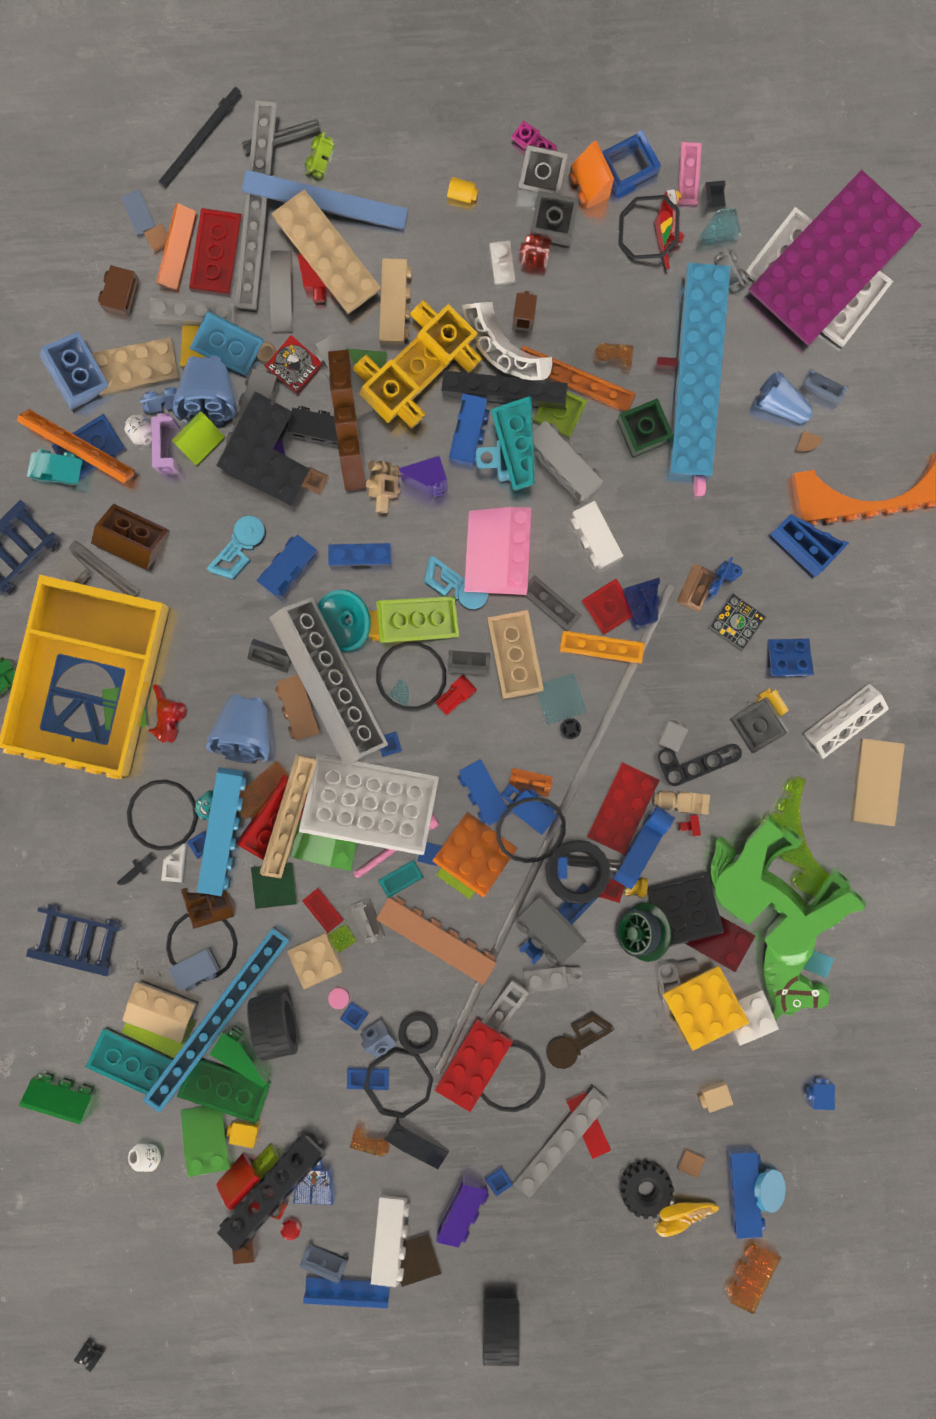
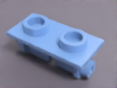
(153, 400)

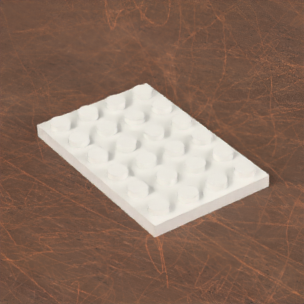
(859, 307)
(369, 804)

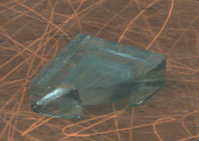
(400, 692)

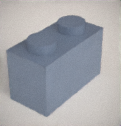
(194, 969)

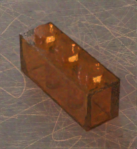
(260, 788)
(753, 1277)

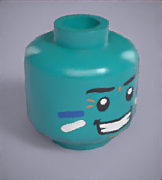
(203, 805)

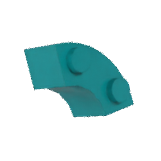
(54, 467)

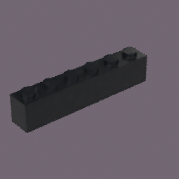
(504, 389)

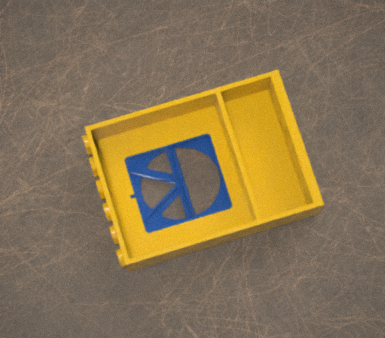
(77, 626)

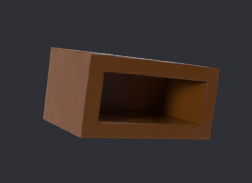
(117, 290)
(524, 310)

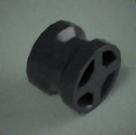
(568, 728)

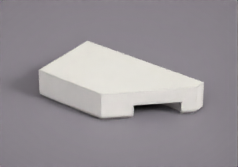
(174, 865)

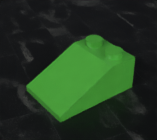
(324, 850)
(205, 1141)

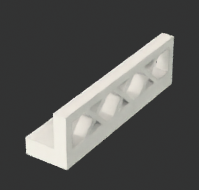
(845, 717)

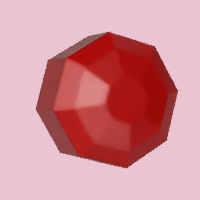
(290, 1229)

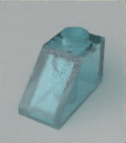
(721, 228)

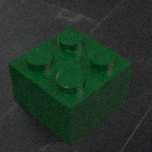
(645, 427)

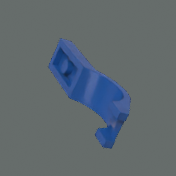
(570, 912)

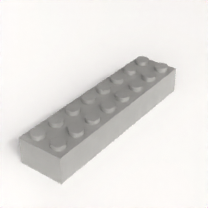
(328, 680)

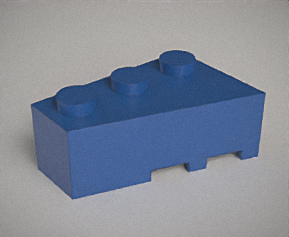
(808, 544)

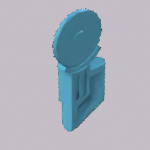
(247, 532)
(471, 600)

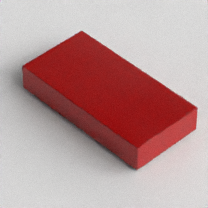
(323, 910)

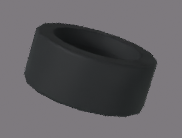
(415, 1049)

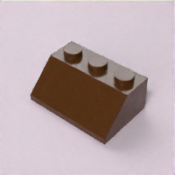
(129, 536)

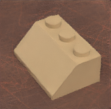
(159, 1011)

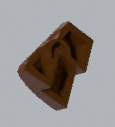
(206, 908)

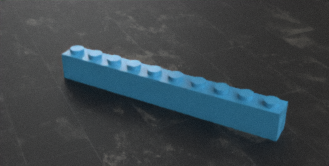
(215, 1020)

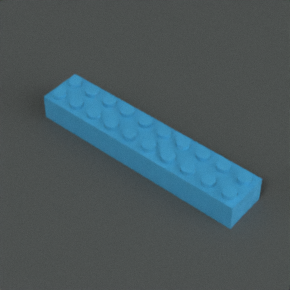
(699, 369)

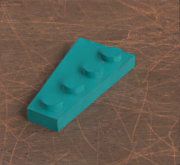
(515, 435)

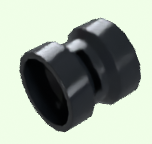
(91, 1360)

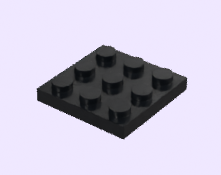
(689, 907)

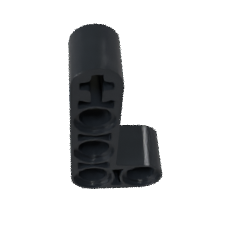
(700, 761)

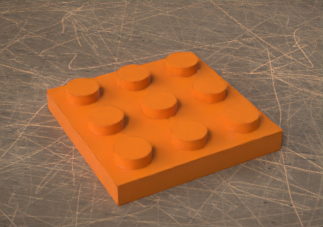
(474, 855)

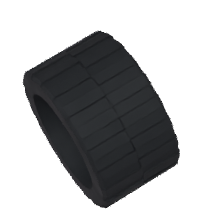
(602, 865)
(272, 1026)
(501, 1332)

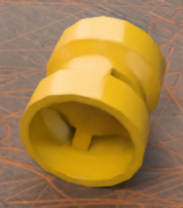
(639, 888)

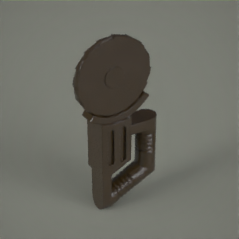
(564, 1051)

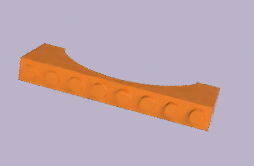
(819, 502)

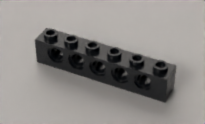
(253, 1222)

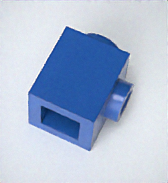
(821, 1094)

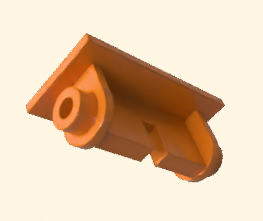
(539, 783)

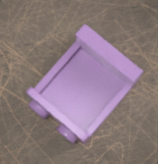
(159, 444)

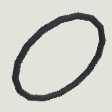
(411, 707)
(517, 804)
(130, 822)
(232, 935)
(543, 1074)

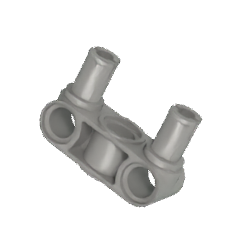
(669, 982)

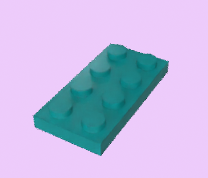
(127, 1061)

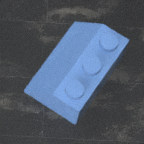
(73, 370)

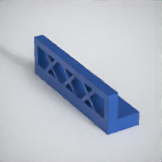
(348, 1292)

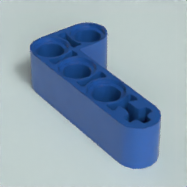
(643, 846)

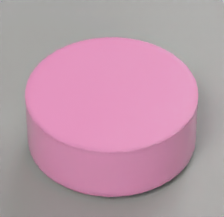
(699, 485)
(338, 998)

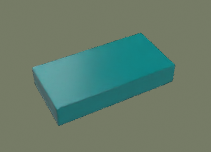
(401, 878)

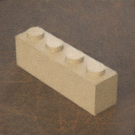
(393, 302)

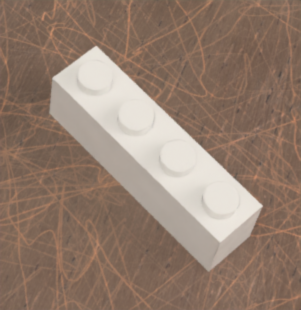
(389, 1241)

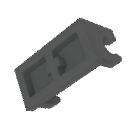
(468, 663)

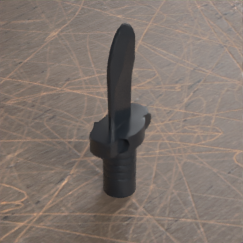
(138, 867)

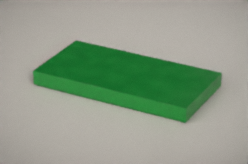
(224, 1091)

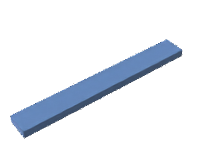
(326, 200)

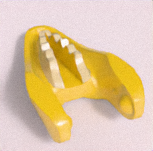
(682, 1215)

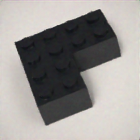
(251, 452)

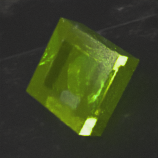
(342, 938)

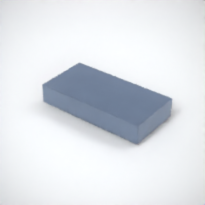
(138, 212)

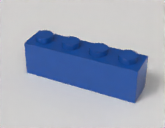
(743, 1174)

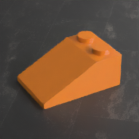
(591, 176)

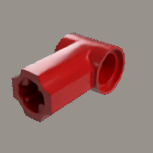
(458, 692)

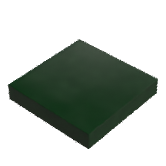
(274, 891)

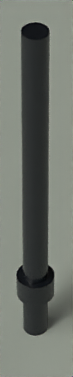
(224, 106)

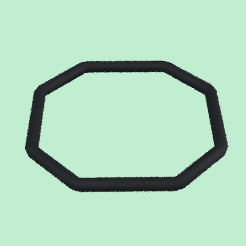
(677, 220)
(414, 1107)

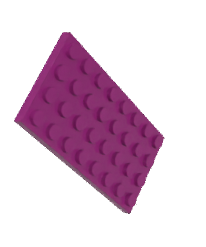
(834, 257)

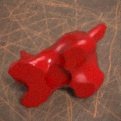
(168, 714)

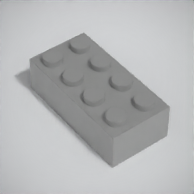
(565, 463)

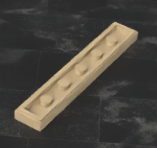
(288, 816)

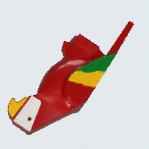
(665, 223)

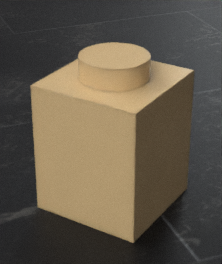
(715, 1097)

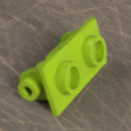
(321, 147)

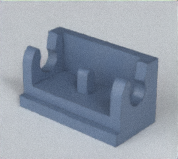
(824, 387)
(323, 1263)

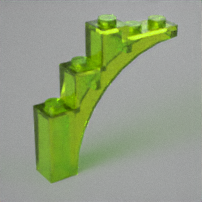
(811, 873)

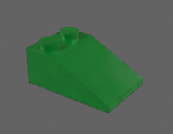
(238, 1054)

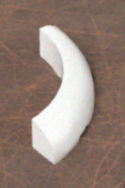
(497, 347)

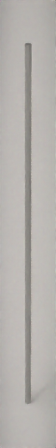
(552, 833)

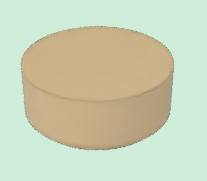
(266, 352)

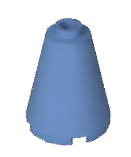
(783, 399)

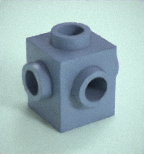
(377, 1039)

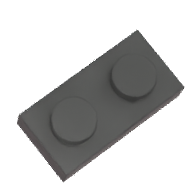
(269, 655)

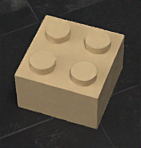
(315, 960)

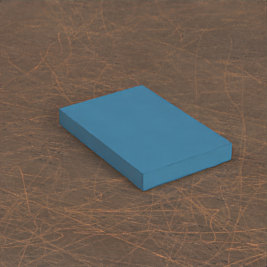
(228, 341)

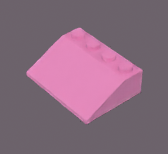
(498, 550)

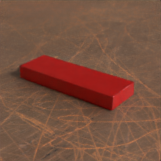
(593, 1136)

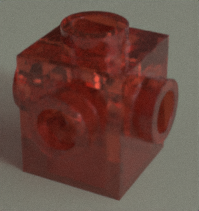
(535, 251)

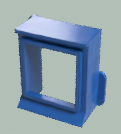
(626, 186)

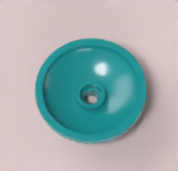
(336, 608)

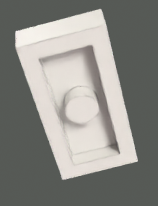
(502, 263)

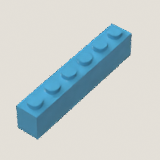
(220, 831)

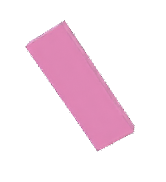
(689, 173)

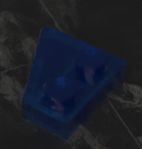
(643, 602)

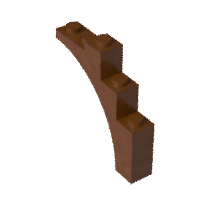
(346, 420)

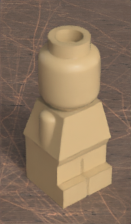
(684, 802)

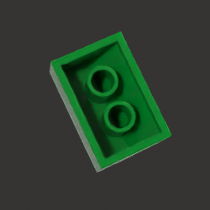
(58, 1098)

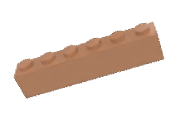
(437, 940)

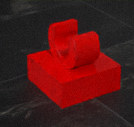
(692, 825)

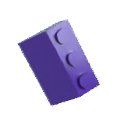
(426, 477)
(462, 1212)

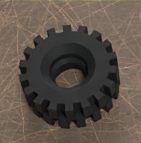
(630, 1190)

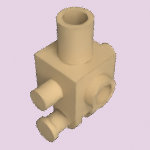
(383, 484)

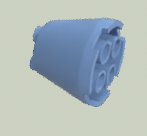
(205, 389)
(241, 730)

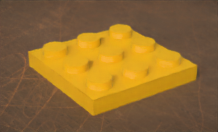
(706, 1007)

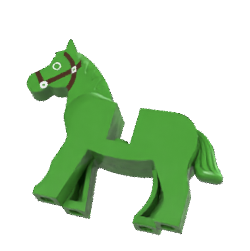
(748, 888)

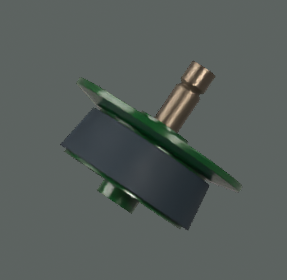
(645, 932)

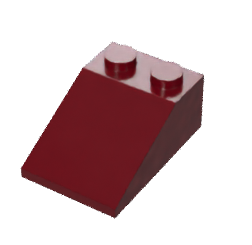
(727, 947)

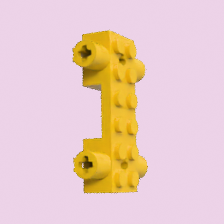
(418, 364)

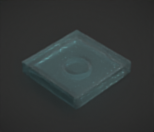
(561, 699)

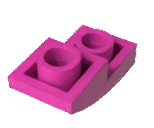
(531, 136)

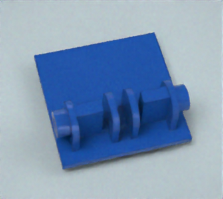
(728, 571)
(790, 657)

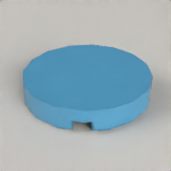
(770, 1190)

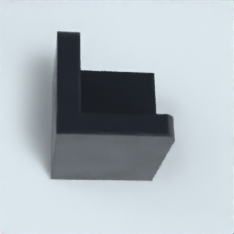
(714, 195)

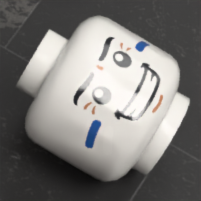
(138, 429)
(144, 1157)

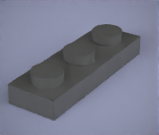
(552, 603)

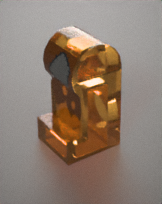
(614, 353)
(369, 1143)

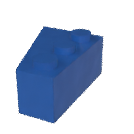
(469, 430)
(287, 566)

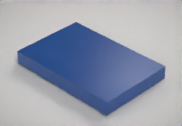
(100, 435)

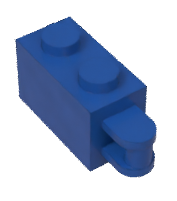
(534, 813)

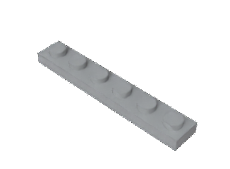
(561, 1142)

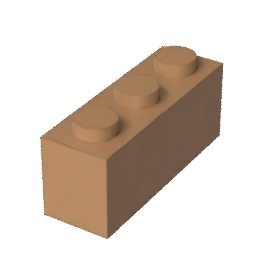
(297, 708)

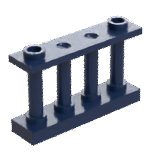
(17, 513)
(60, 955)

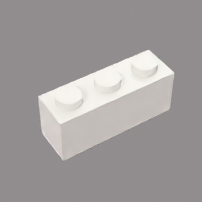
(596, 535)

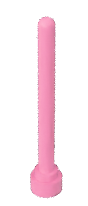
(385, 854)

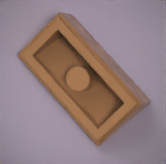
(696, 587)

